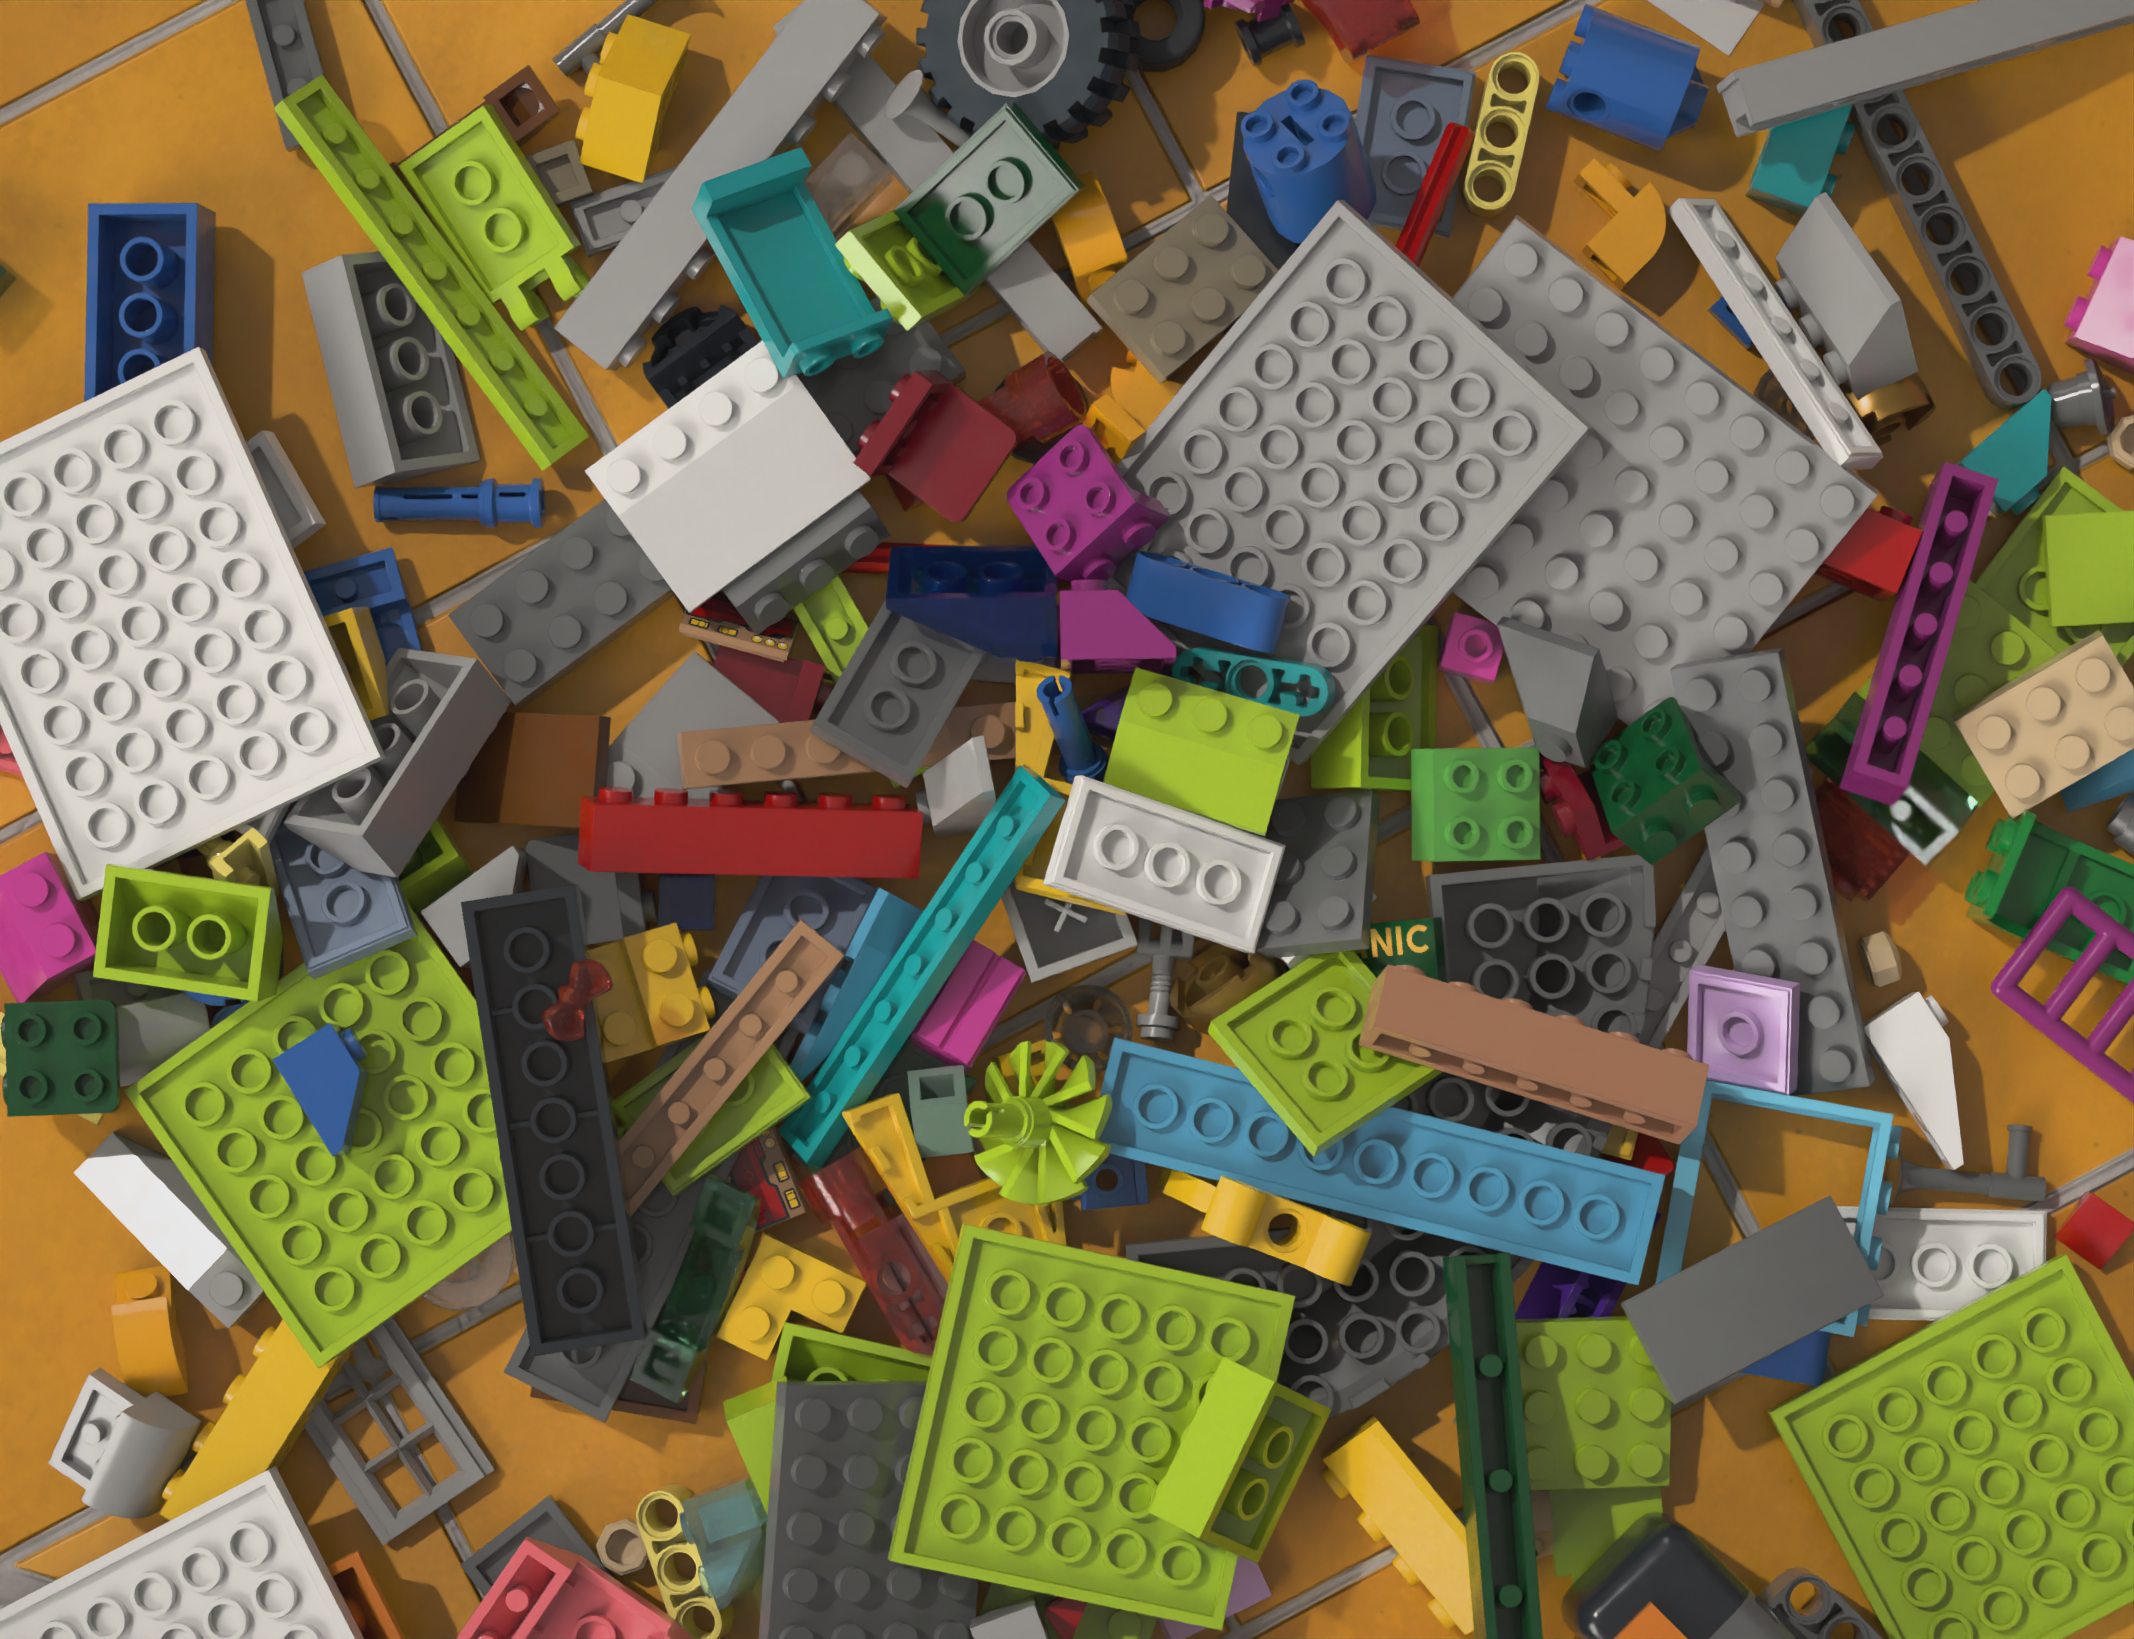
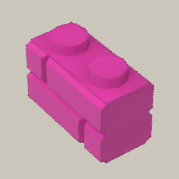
(968, 1007)

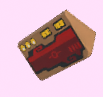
(722, 624)
(768, 1174)

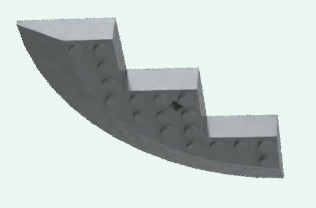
(1545, 934)

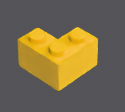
(631, 97)
(784, 1281)

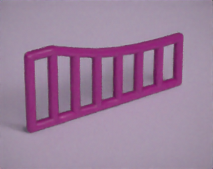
(2048, 1017)

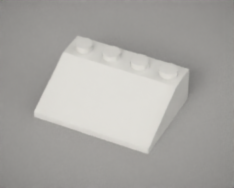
(727, 476)

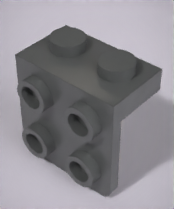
(611, 901)

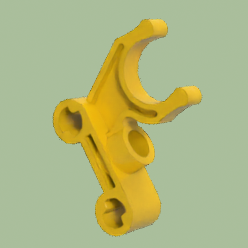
(1244, 1214)

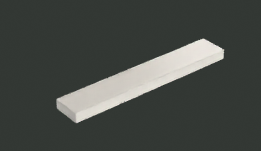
(1775, 333)

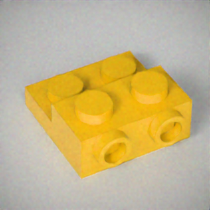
(652, 993)

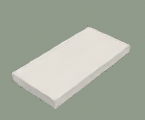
(1164, 864)
(1948, 1256)

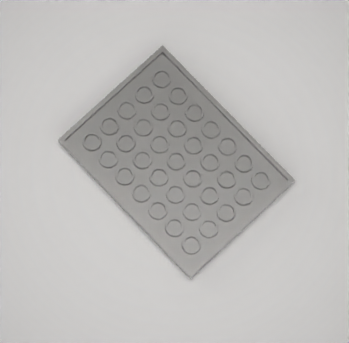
(1348, 454)
(1679, 509)

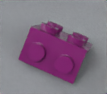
(1083, 509)

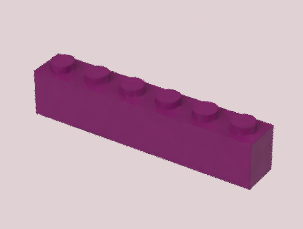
(1919, 635)

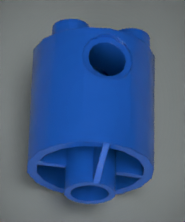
(1629, 80)
(1306, 158)

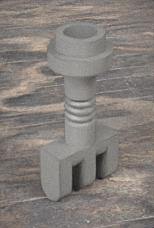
(1158, 1023)

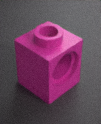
(1471, 649)

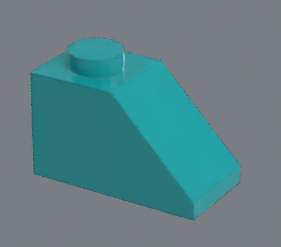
(2015, 455)

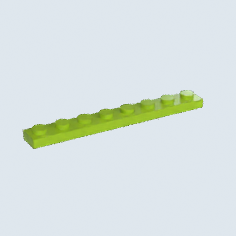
(431, 272)

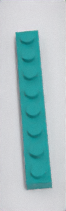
(922, 963)

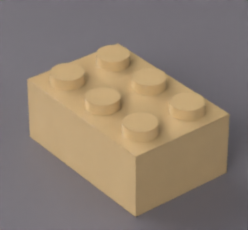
(2052, 724)

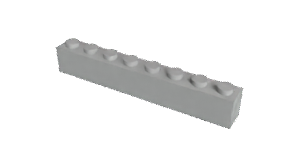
(756, 123)

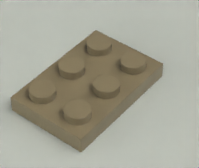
(1183, 289)

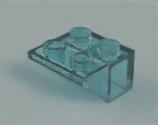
(729, 1535)

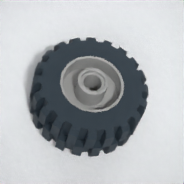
(1045, 55)

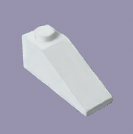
(1918, 1063)

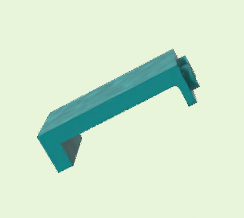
(788, 266)

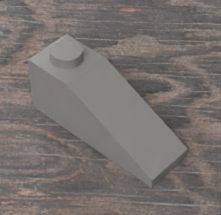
(958, 790)

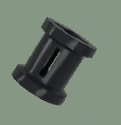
(1269, 35)

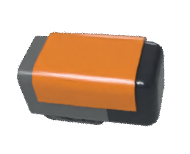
(1672, 1586)

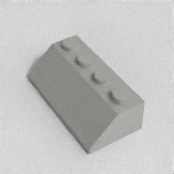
(387, 373)
(434, 729)

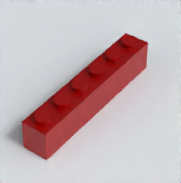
(749, 836)

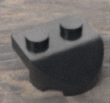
(694, 349)

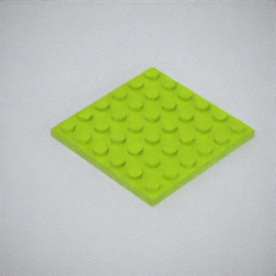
(424, 1178)
(1060, 1415)
(1981, 1466)

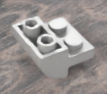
(151, 1021)
(123, 1446)

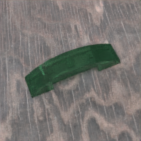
(702, 1290)

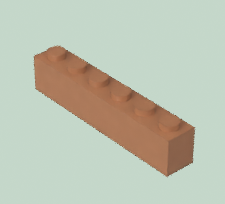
(1534, 1053)

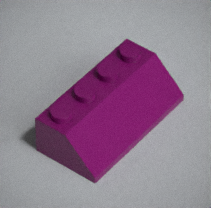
(1108, 633)

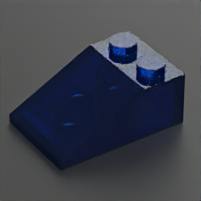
(980, 595)

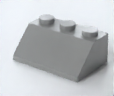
(1844, 301)

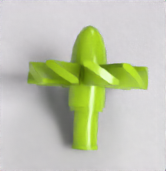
(1038, 1140)

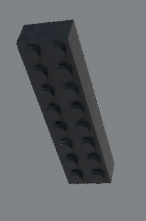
(554, 1125)

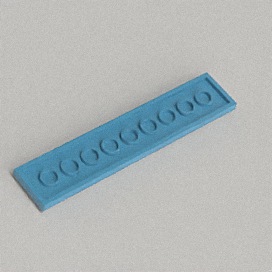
(1389, 1170)

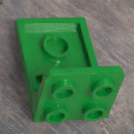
(2030, 870)

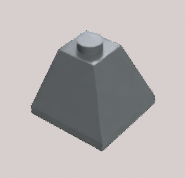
(1560, 691)

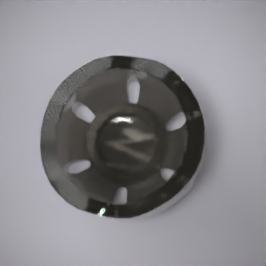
(1086, 1030)

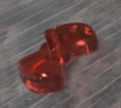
(566, 1016)

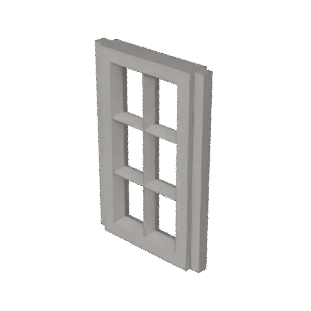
(440, 1419)

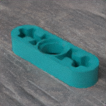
(1295, 672)

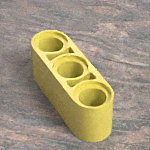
(1506, 108)
(662, 1545)

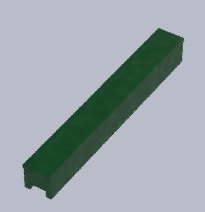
(1492, 1447)

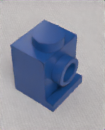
(1129, 1190)

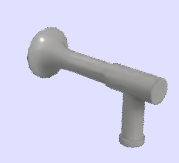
(911, 100)

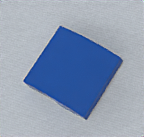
(371, 582)

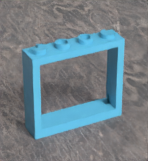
(1874, 1193)

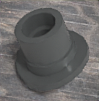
(2084, 400)

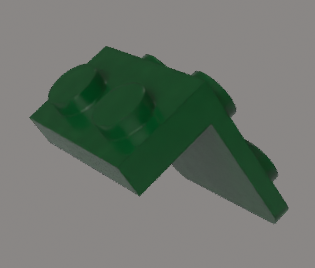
(1657, 783)
(61, 1057)

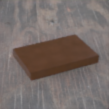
(535, 770)

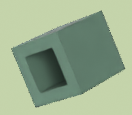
(938, 1111)

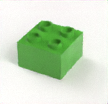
(1475, 804)

